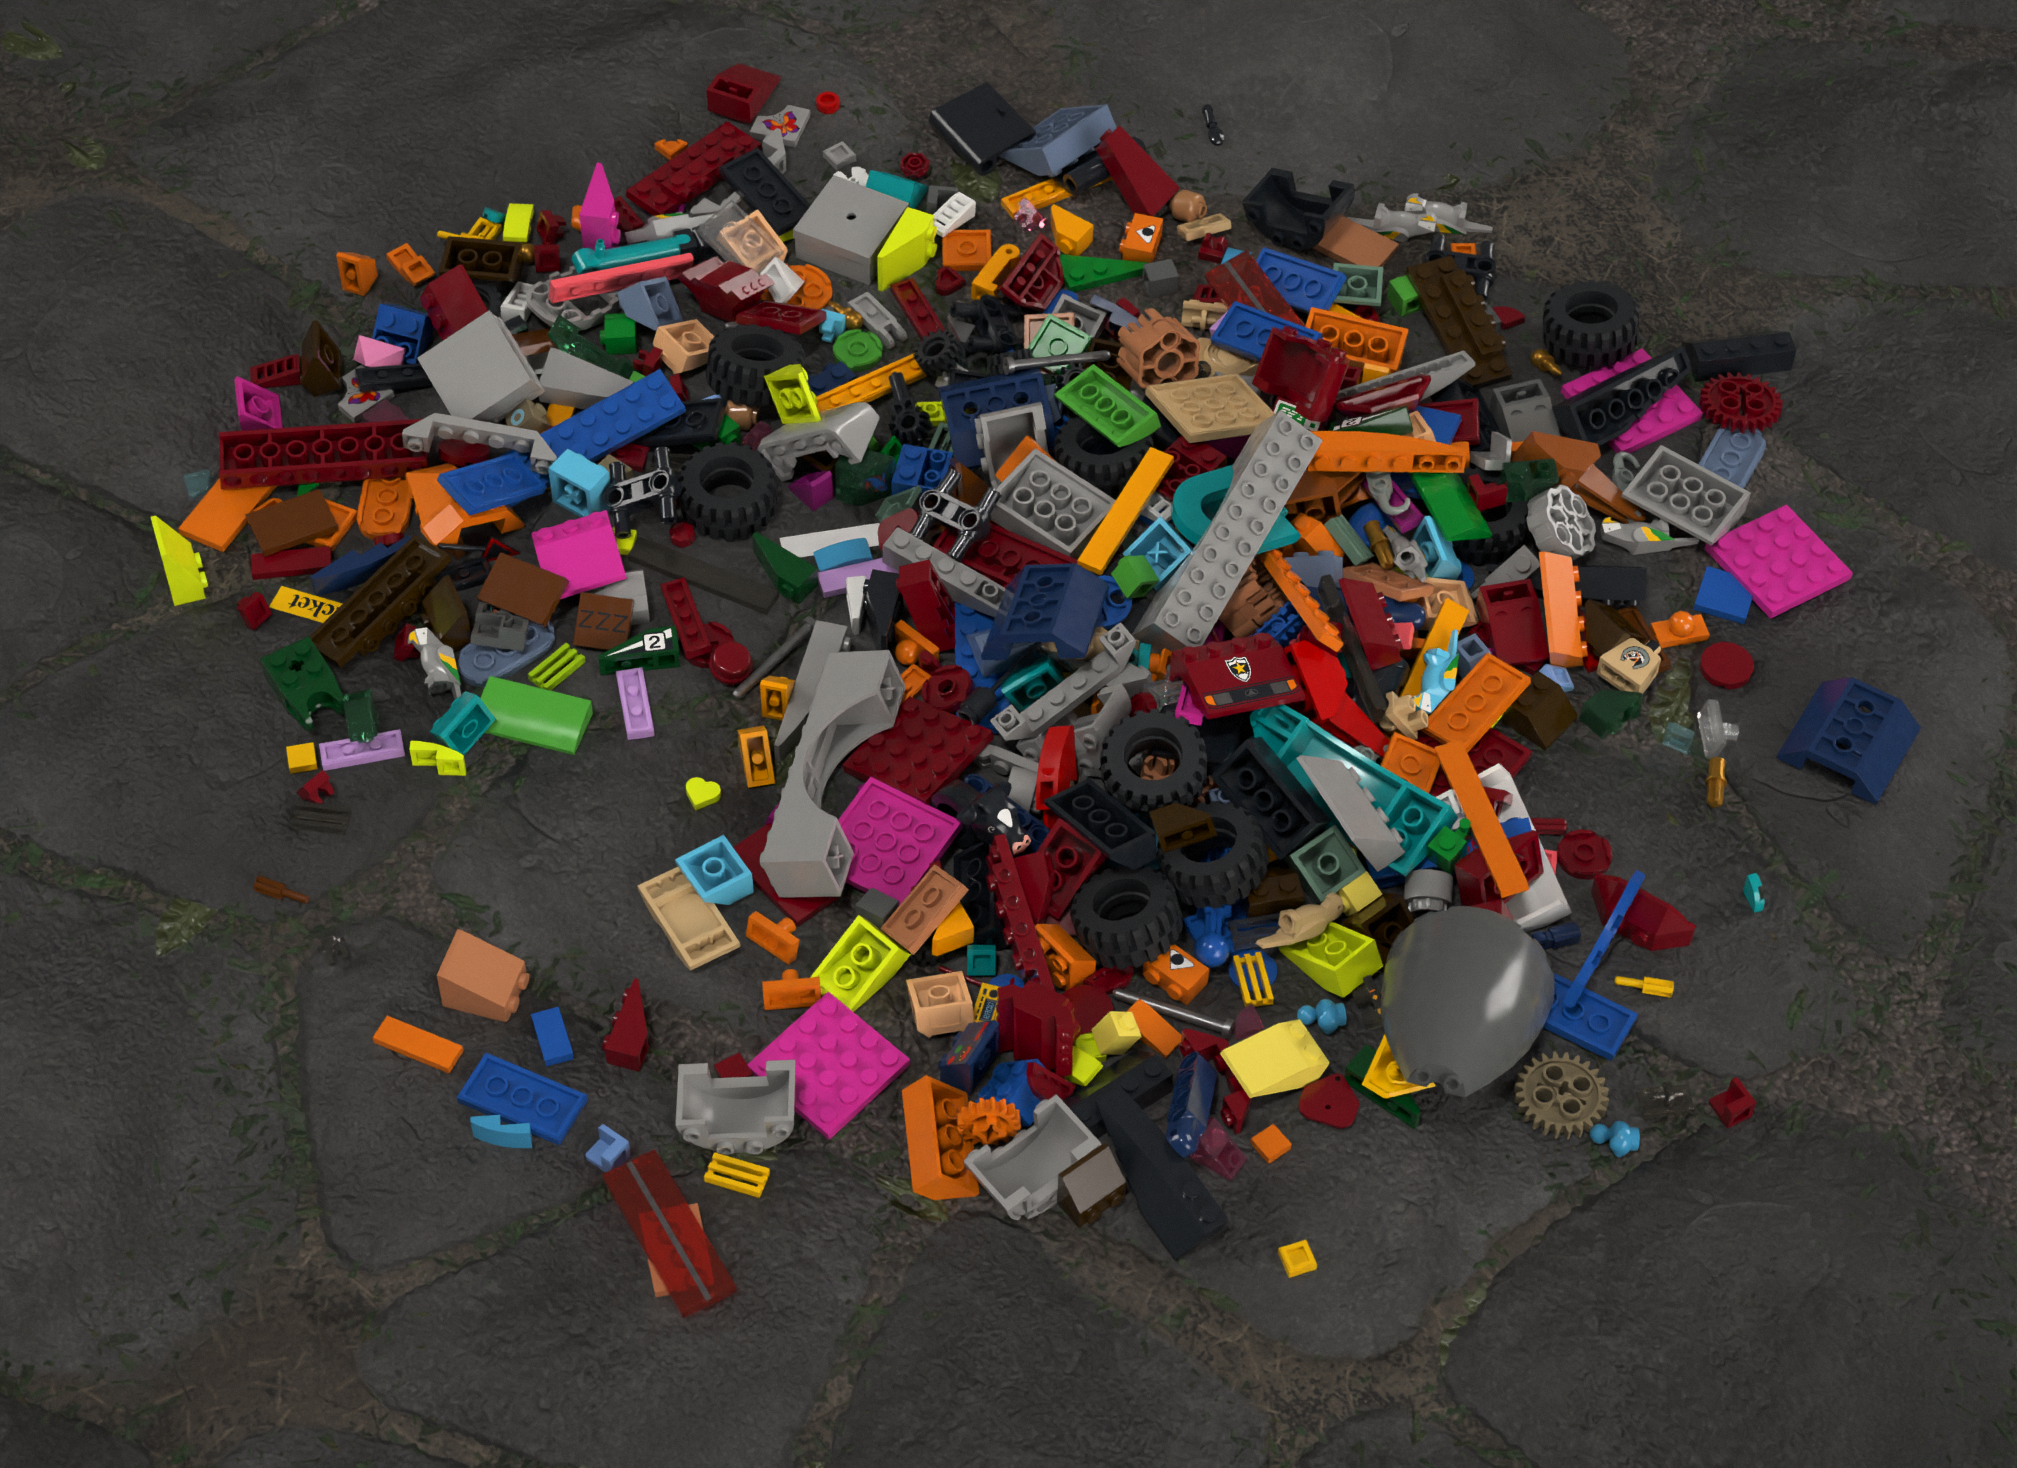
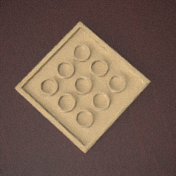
(1210, 407)

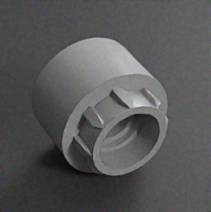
(1024, 789)
(1428, 891)

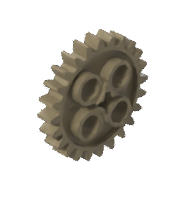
(1561, 1095)

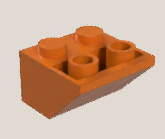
(1064, 956)

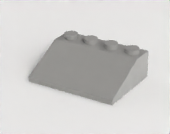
(1687, 495)
(1050, 505)
(1354, 809)

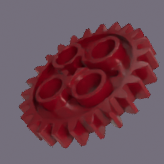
(1722, 402)

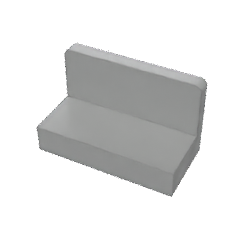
(1499, 453)

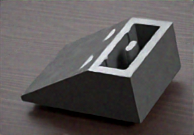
(1523, 409)

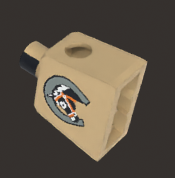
(1630, 665)

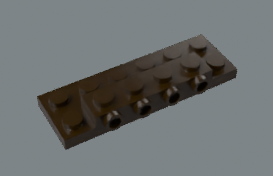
(1460, 319)
(381, 602)

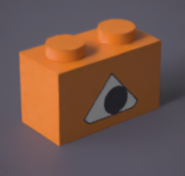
(1142, 238)
(1177, 974)

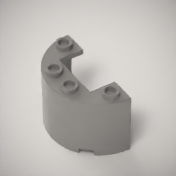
(1003, 431)
(1088, 730)
(736, 1111)
(1026, 1170)

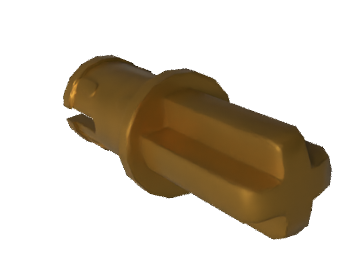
(1379, 544)
(1716, 782)

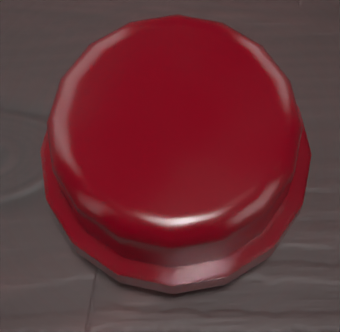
(731, 663)

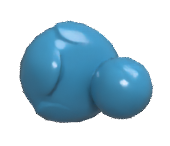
(1327, 1014)
(1620, 1135)

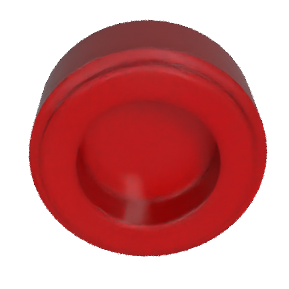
(827, 103)

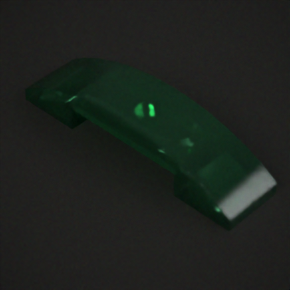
(565, 337)

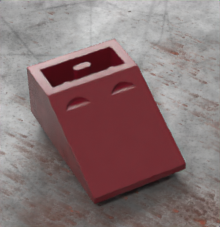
(740, 92)
(1189, 461)
(1513, 622)

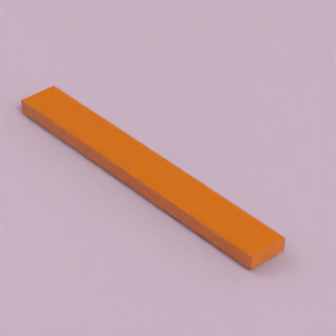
(1484, 822)

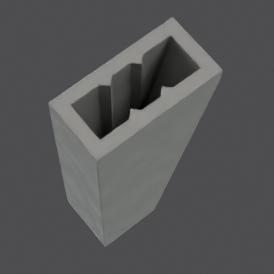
(577, 382)

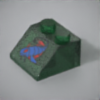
(865, 480)

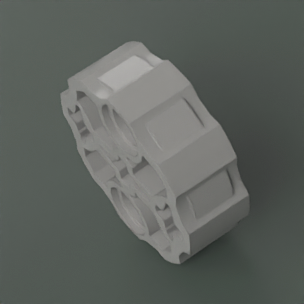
(1561, 522)

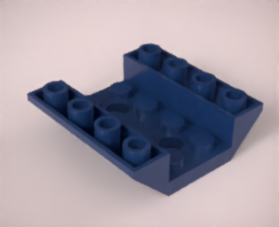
(988, 396)
(1063, 609)
(1874, 739)

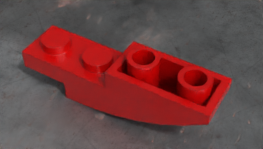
(1055, 768)

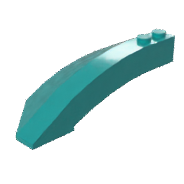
(1409, 809)

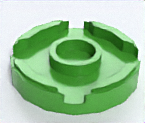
(858, 350)

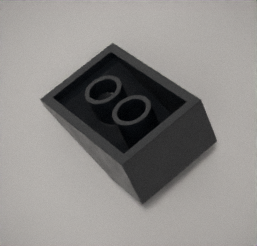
(883, 607)

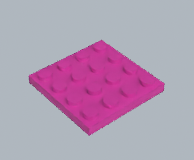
(1661, 419)
(1779, 561)
(893, 839)
(837, 1063)

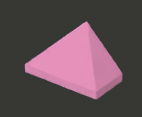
(378, 353)

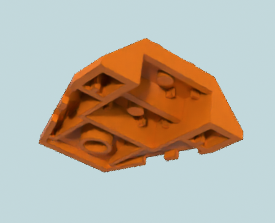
(442, 516)

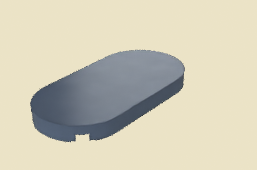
(1734, 455)
(481, 661)

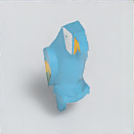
(1438, 676)

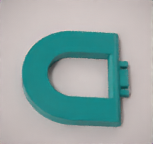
(1212, 486)

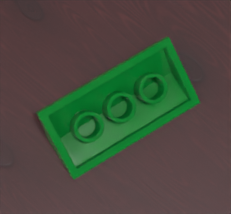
(1451, 506)

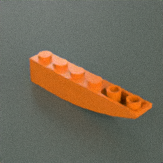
(1384, 453)

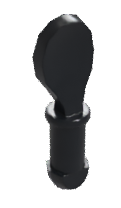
(1215, 134)

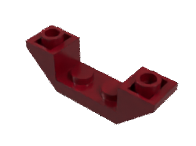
(1234, 1105)

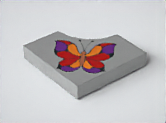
(790, 122)
(358, 403)

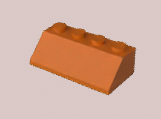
(1361, 338)
(1561, 610)
(934, 1140)

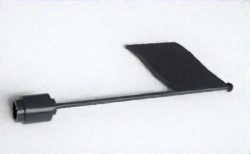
(983, 700)

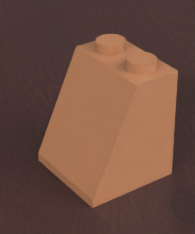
(481, 978)

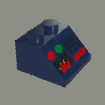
(970, 1056)

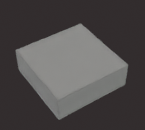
(839, 155)

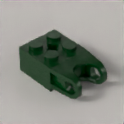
(302, 681)

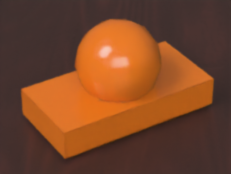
(1680, 630)
(911, 644)

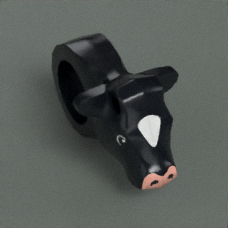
(982, 814)

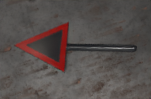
(491, 550)

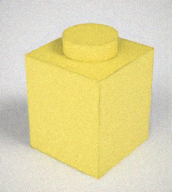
(1358, 894)
(1116, 1033)

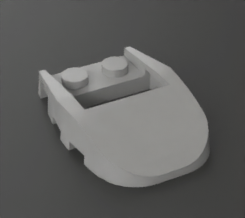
(540, 304)

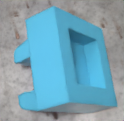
(832, 326)

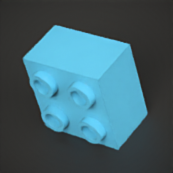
(578, 484)
(1162, 548)

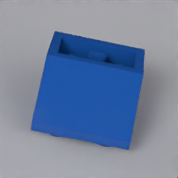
(404, 329)
(920, 467)
(1011, 1083)

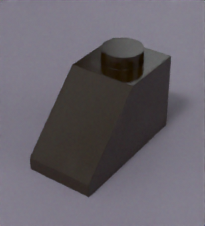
(1181, 826)

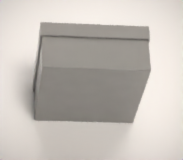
(847, 229)
(481, 371)

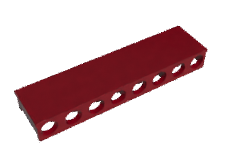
(316, 454)

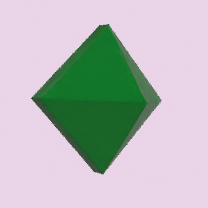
(892, 448)

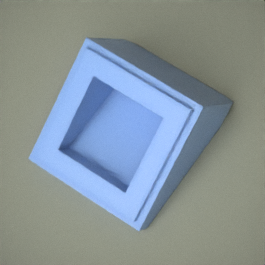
(1559, 675)

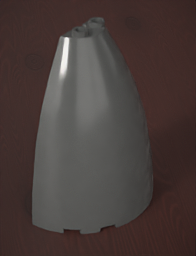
(1463, 997)

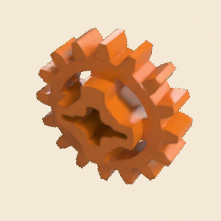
(988, 1121)

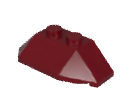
(1035, 276)
(1386, 397)
(1648, 919)

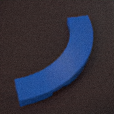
(1604, 940)

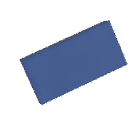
(552, 1036)

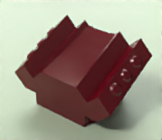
(725, 287)
(1037, 1025)

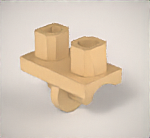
(1201, 314)
(1401, 716)

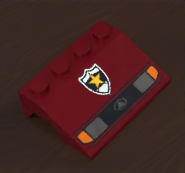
(1236, 675)

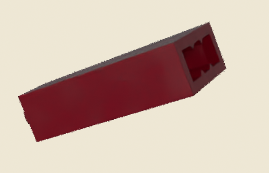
(1135, 173)

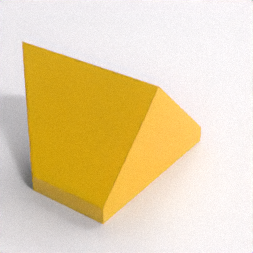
(1385, 1075)

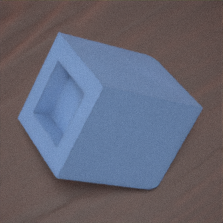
(609, 1150)

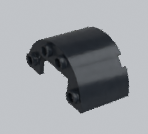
(1295, 217)

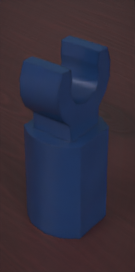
(1558, 936)

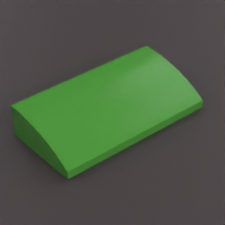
(1108, 407)
(536, 715)

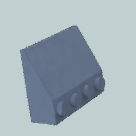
(1061, 139)

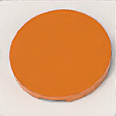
(813, 293)

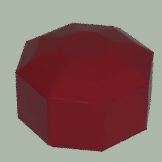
(681, 534)

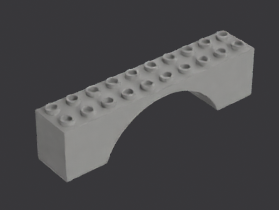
(1204, 583)
(852, 702)

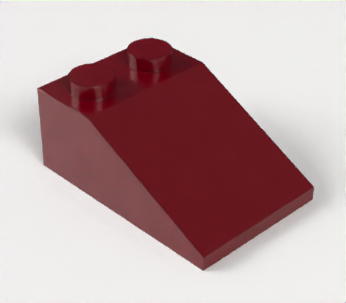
(1073, 862)
(1475, 880)

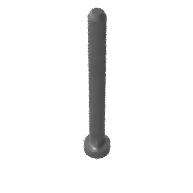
(1011, 365)
(807, 628)
(1225, 1028)

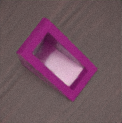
(813, 489)

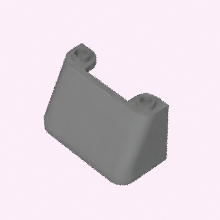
(841, 431)

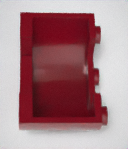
(1302, 371)

